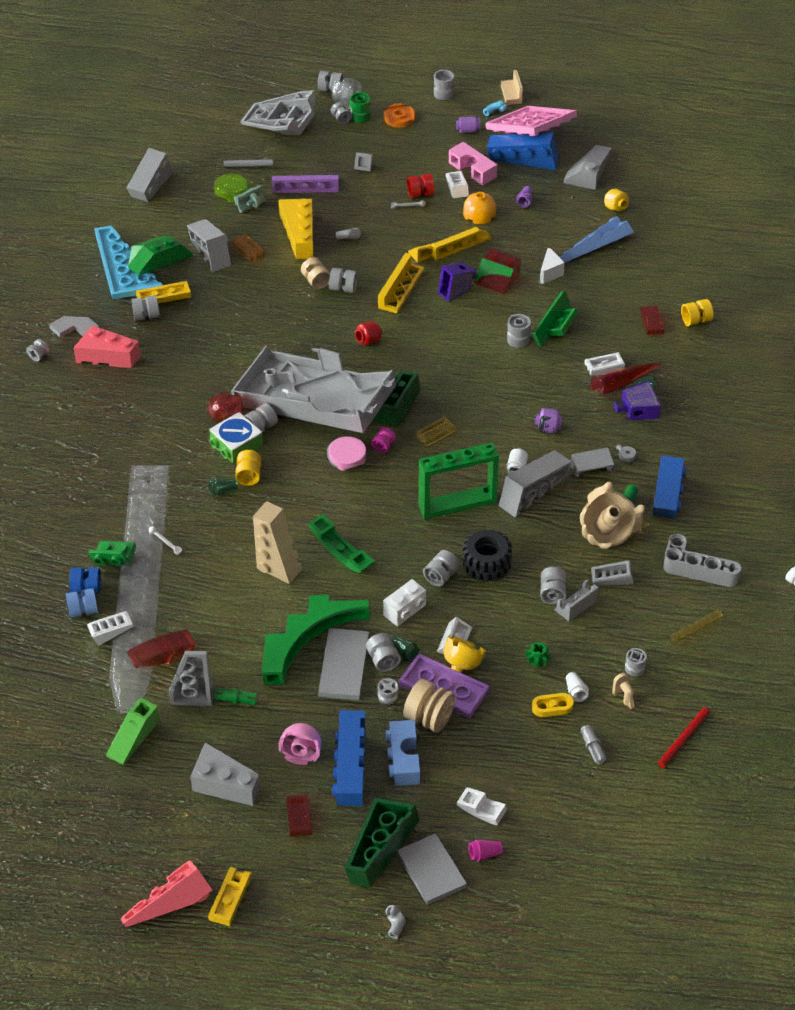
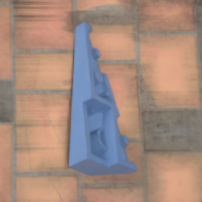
(603, 235)

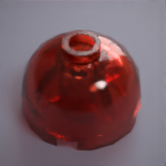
(224, 406)

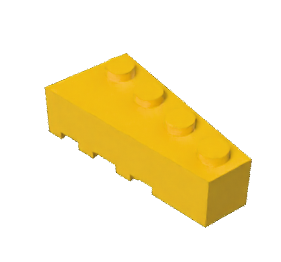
(298, 222)

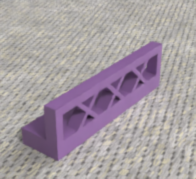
(305, 184)

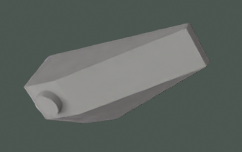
(193, 681)

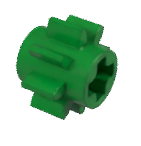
(538, 654)

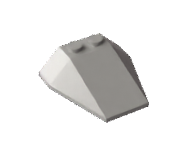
(282, 114)

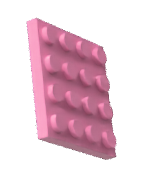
(531, 120)

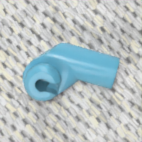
(494, 106)

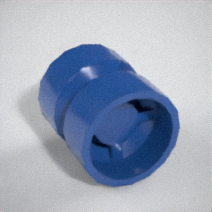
(85, 579)

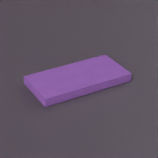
(468, 690)

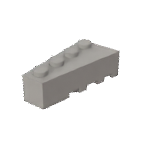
(533, 481)

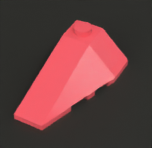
(183, 889)

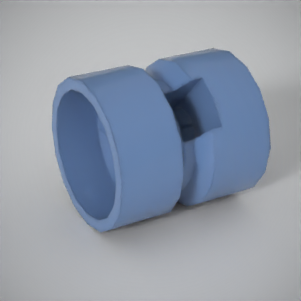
(81, 603)

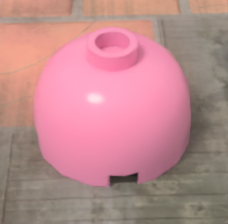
(300, 743)

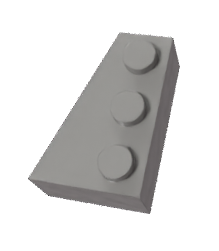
(150, 175)
(224, 777)

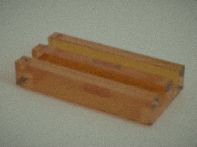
(250, 246)

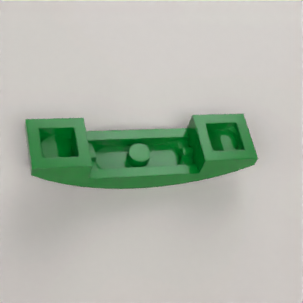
(338, 546)

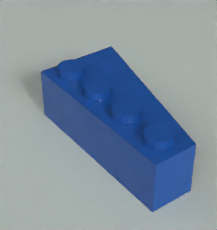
(525, 150)
(350, 758)

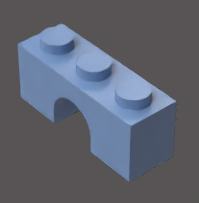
(404, 767)

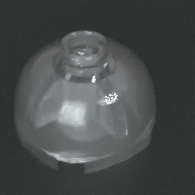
(343, 90)

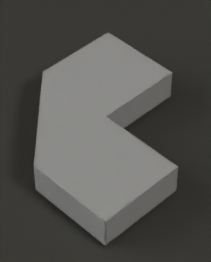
(68, 323)

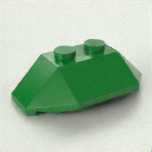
(156, 254)

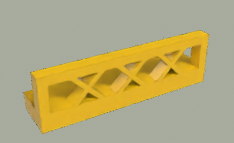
(394, 284)

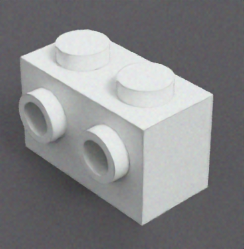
(404, 602)

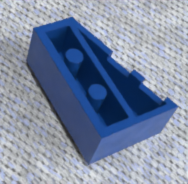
(669, 487)

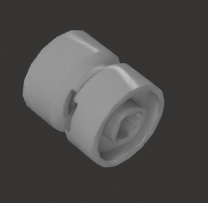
(326, 77)
(443, 84)
(336, 280)
(145, 308)
(518, 330)
(262, 417)
(441, 568)
(553, 585)
(383, 652)

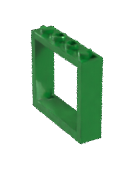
(464, 499)

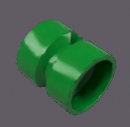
(360, 107)

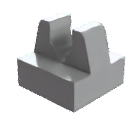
(363, 161)

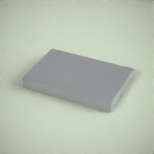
(431, 869)

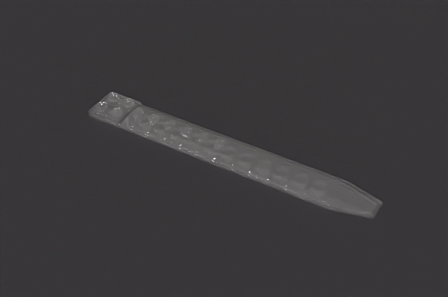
(139, 581)

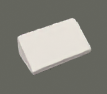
(455, 628)

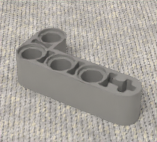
(699, 566)

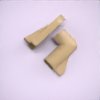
(621, 684)

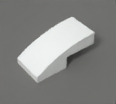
(478, 805)

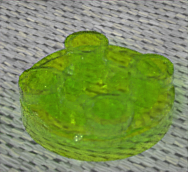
(229, 186)

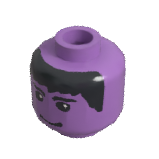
(548, 420)

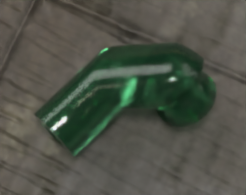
(651, 379)

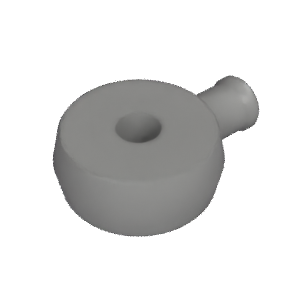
(626, 454)

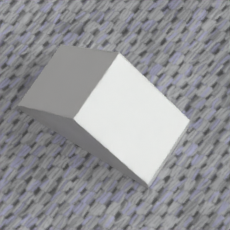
(552, 267)

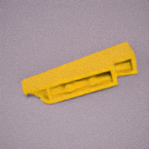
(450, 245)

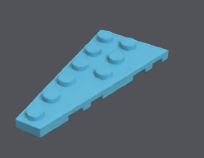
(115, 259)

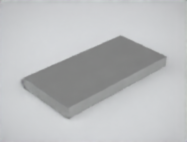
(343, 664)

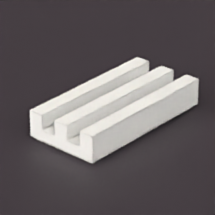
(604, 366)

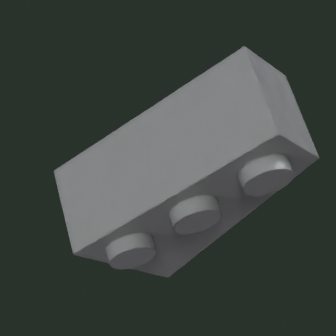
(210, 242)

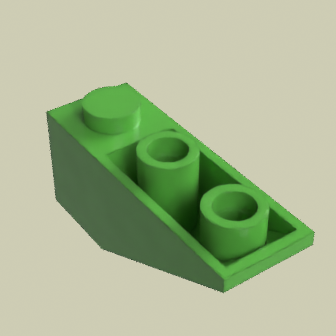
(133, 731)

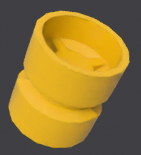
(697, 312)
(248, 467)

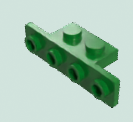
(556, 320)

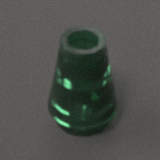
(221, 486)
(405, 648)

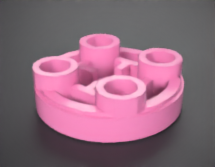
(347, 452)

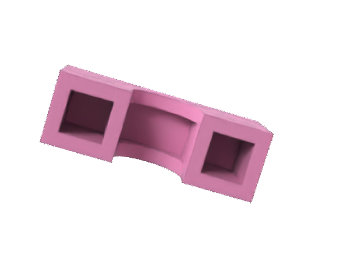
(482, 169)

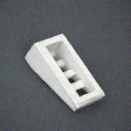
(457, 184)
(103, 629)

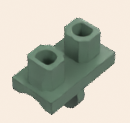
(249, 199)

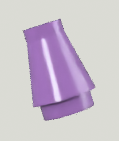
(524, 198)

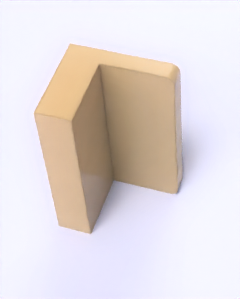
(512, 90)

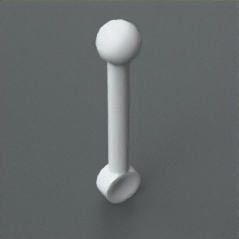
(177, 550)

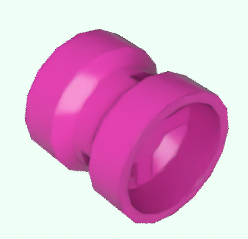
(383, 440)

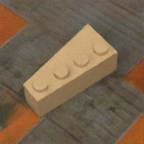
(274, 544)

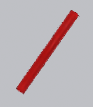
(683, 737)

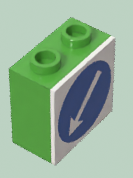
(235, 436)

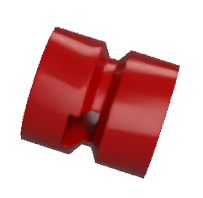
(422, 185)

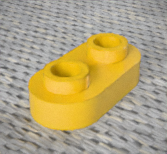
(552, 705)

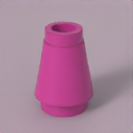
(484, 849)

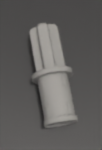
(593, 744)

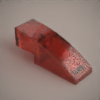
(161, 649)

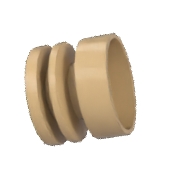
(429, 705)

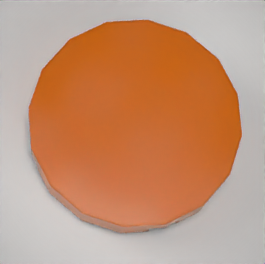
(399, 115)

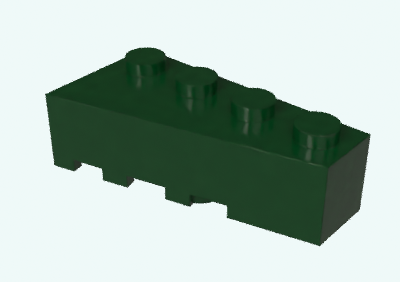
(379, 839)

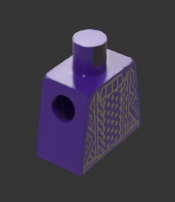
(455, 280)
(639, 402)

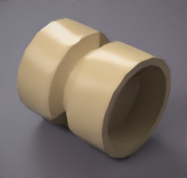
(315, 273)

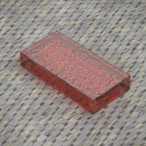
(652, 320)
(298, 815)

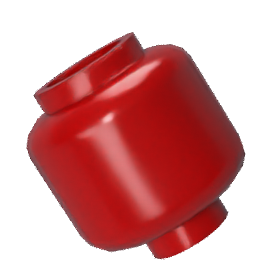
(368, 333)

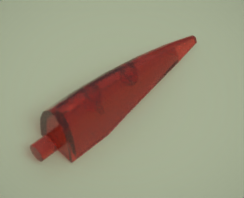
(618, 378)

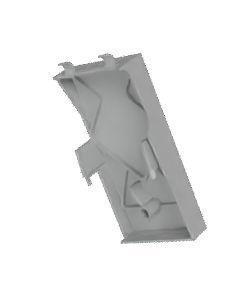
(315, 389)

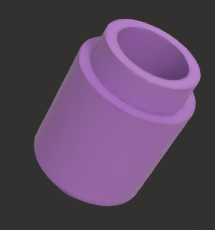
(468, 124)

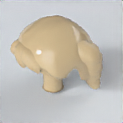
(609, 517)

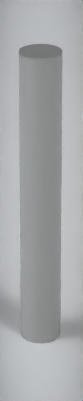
(248, 163)

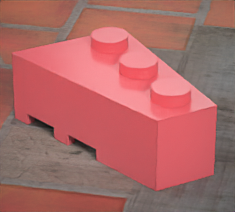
(107, 347)

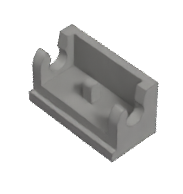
(591, 461)
(577, 602)

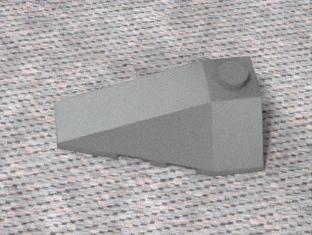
(589, 168)

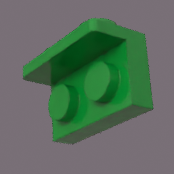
(113, 553)

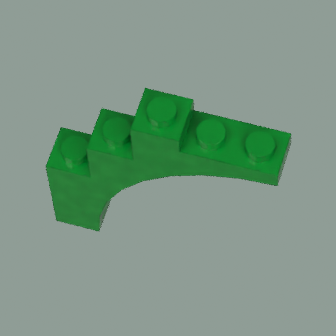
(302, 628)

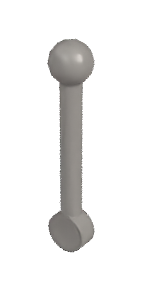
(394, 205)

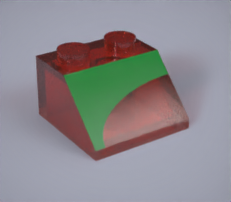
(498, 271)

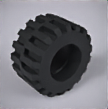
(482, 544)

